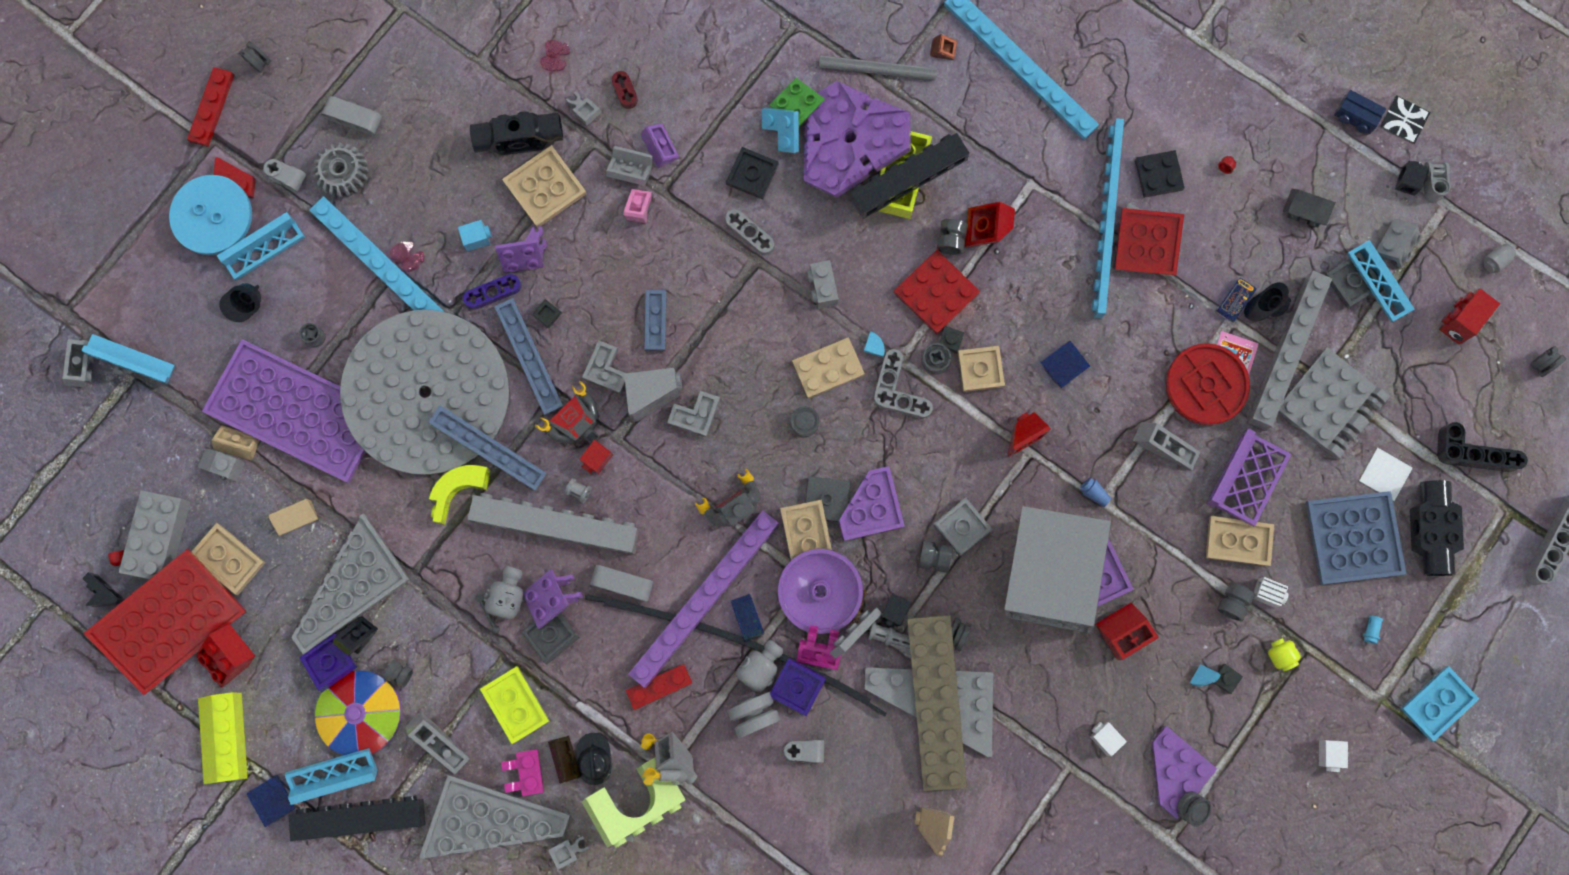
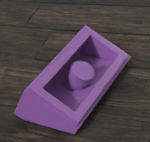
(659, 145)

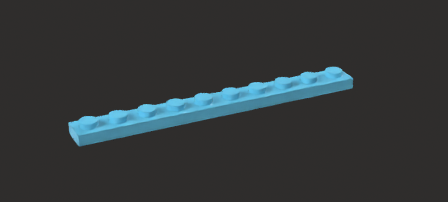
(1023, 67)
(1106, 226)
(372, 256)

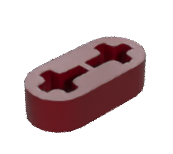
(628, 88)

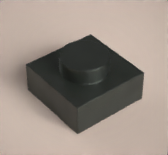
(546, 313)
(951, 338)
(1229, 679)

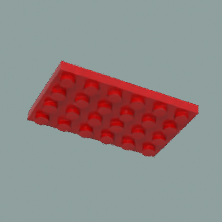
(164, 621)

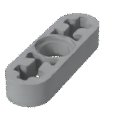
(749, 224)

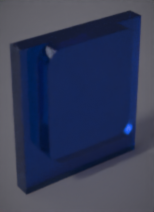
(1065, 364)
(270, 801)

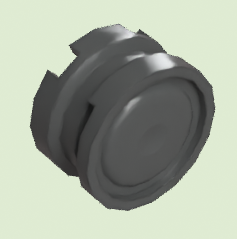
(253, 59)
(936, 358)
(1548, 361)
(804, 421)
(960, 634)
(1194, 808)

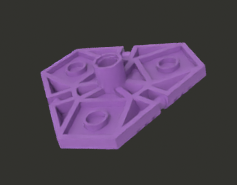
(879, 135)

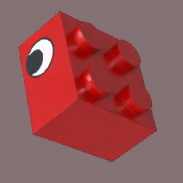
(1468, 316)

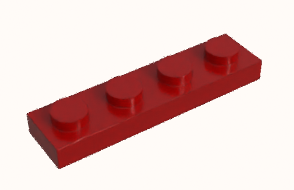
(210, 107)

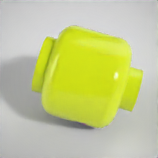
(1284, 654)

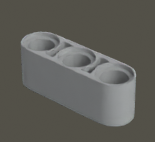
(351, 115)
(621, 583)

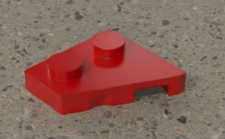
(240, 177)

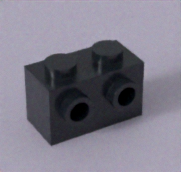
(1308, 207)

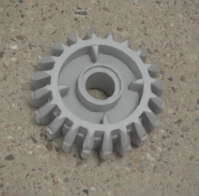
(349, 178)

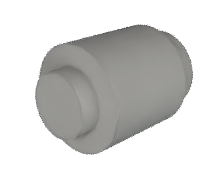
(1499, 258)

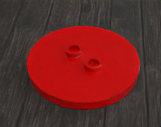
(1207, 384)

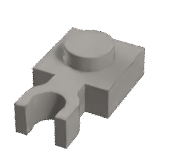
(585, 109)
(565, 853)

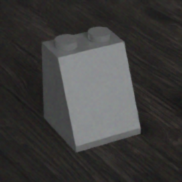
(650, 391)

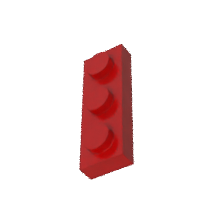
(659, 687)

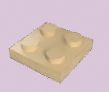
(981, 368)

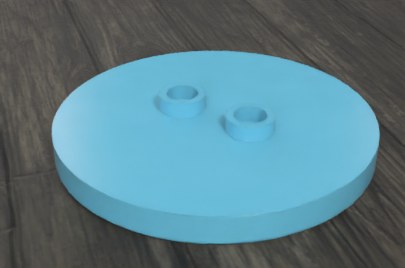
(210, 214)

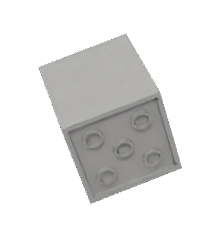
(1057, 569)

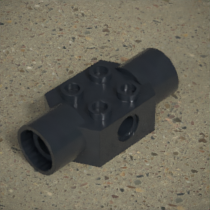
(516, 133)
(1437, 528)

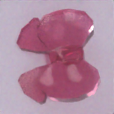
(551, 61)
(401, 253)

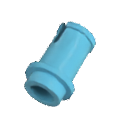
(1373, 630)

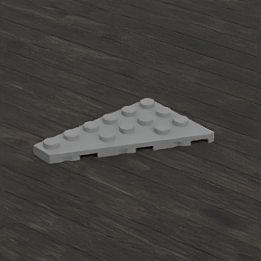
(358, 581)
(974, 696)
(482, 818)

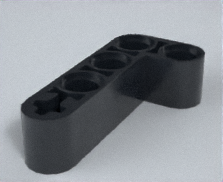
(1481, 453)

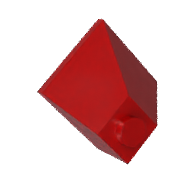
(988, 223)
(1026, 432)

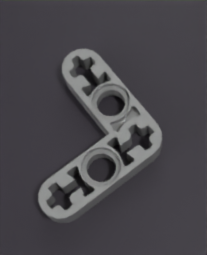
(889, 390)

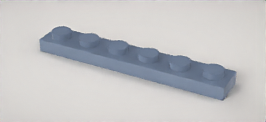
(529, 357)
(487, 447)

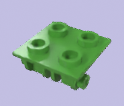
(798, 98)

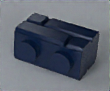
(1359, 112)

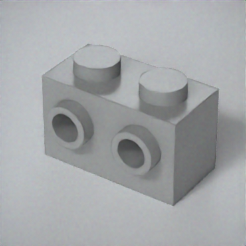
(824, 284)
(77, 364)

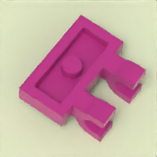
(817, 653)
(529, 773)

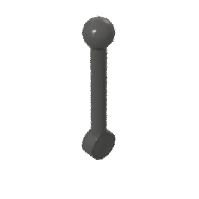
(480, 598)

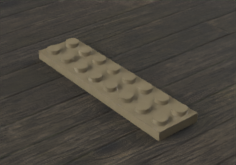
(937, 703)

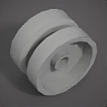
(752, 712)

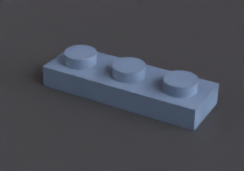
(655, 320)

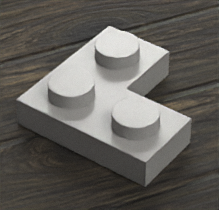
(600, 370)
(695, 420)

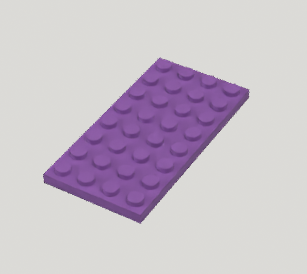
(286, 410)

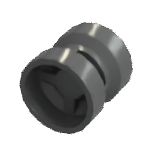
(309, 331)
(398, 673)

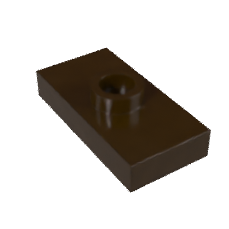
(564, 759)

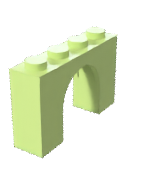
(615, 826)

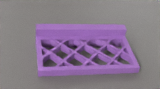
(1235, 465)

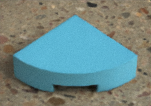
(874, 345)
(1204, 676)

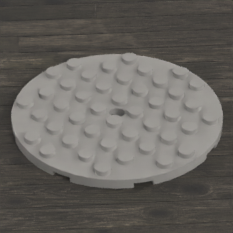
(385, 383)

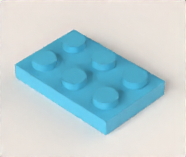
(1439, 703)

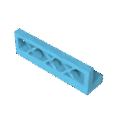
(258, 239)
(1385, 278)
(128, 359)
(330, 784)

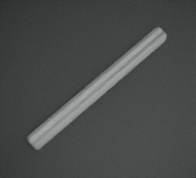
(878, 67)

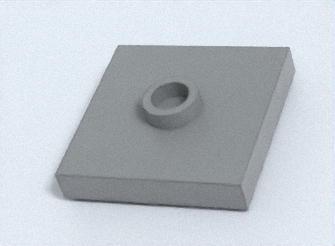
(962, 526)

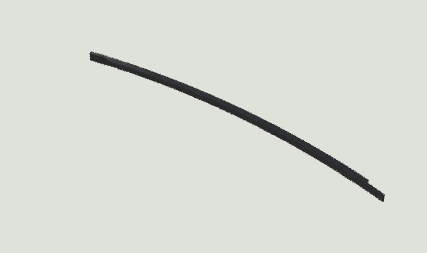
(735, 638)

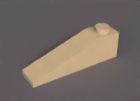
(935, 827)

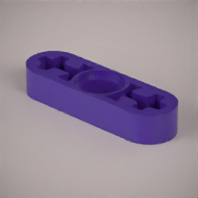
(495, 283)

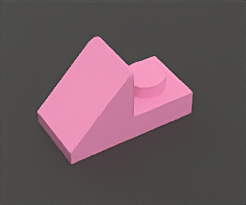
(637, 206)

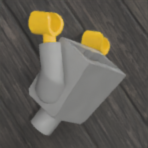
(672, 760)

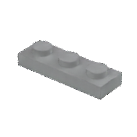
(854, 631)

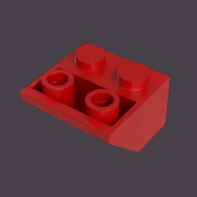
(1126, 631)
(224, 655)

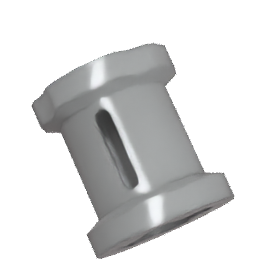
(578, 490)

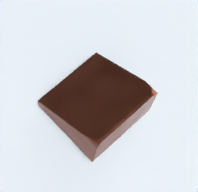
(943, 47)

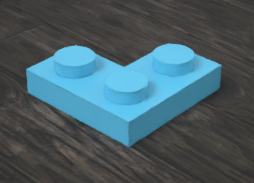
(786, 124)

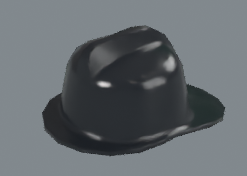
(240, 302)
(1271, 302)
(594, 758)

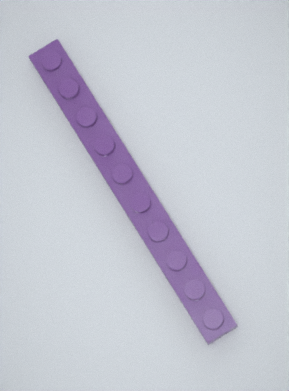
(703, 599)

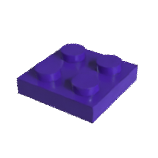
(327, 664)
(797, 686)

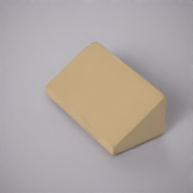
(235, 443)
(293, 517)

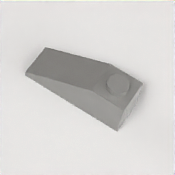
(1166, 444)
(436, 742)

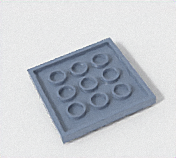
(1355, 538)

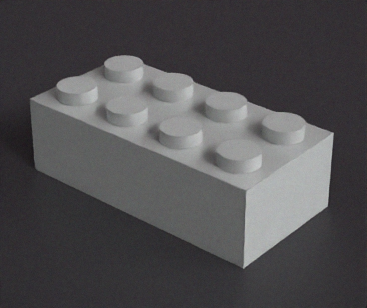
(154, 534)

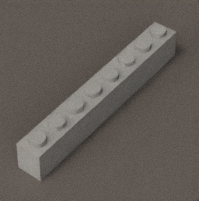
(1289, 351)
(553, 524)

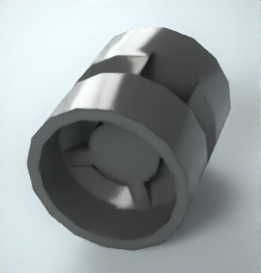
(952, 234)
(935, 556)
(1236, 600)

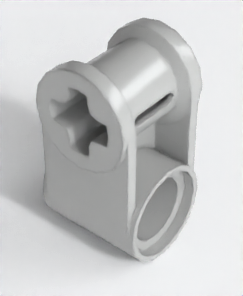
(284, 175)
(1436, 177)
(808, 751)

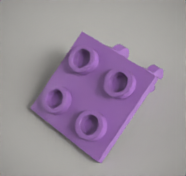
(522, 254)
(546, 599)

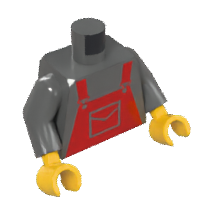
(574, 420)
(735, 507)

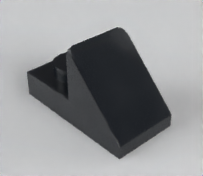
(104, 593)
(355, 636)

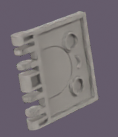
(1328, 400)

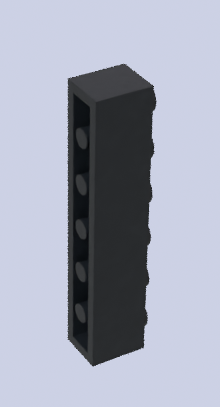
(909, 176)
(356, 820)

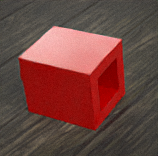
(595, 457)

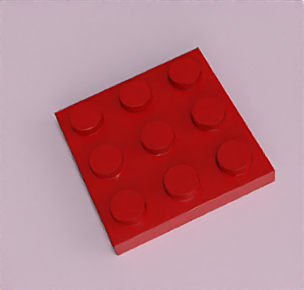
(1149, 241)
(936, 292)

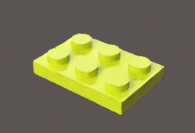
(514, 705)

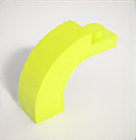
(451, 483)

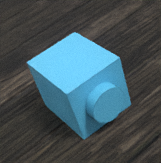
(475, 235)

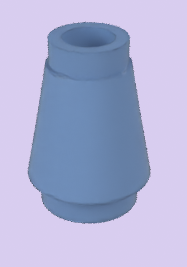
(1095, 492)

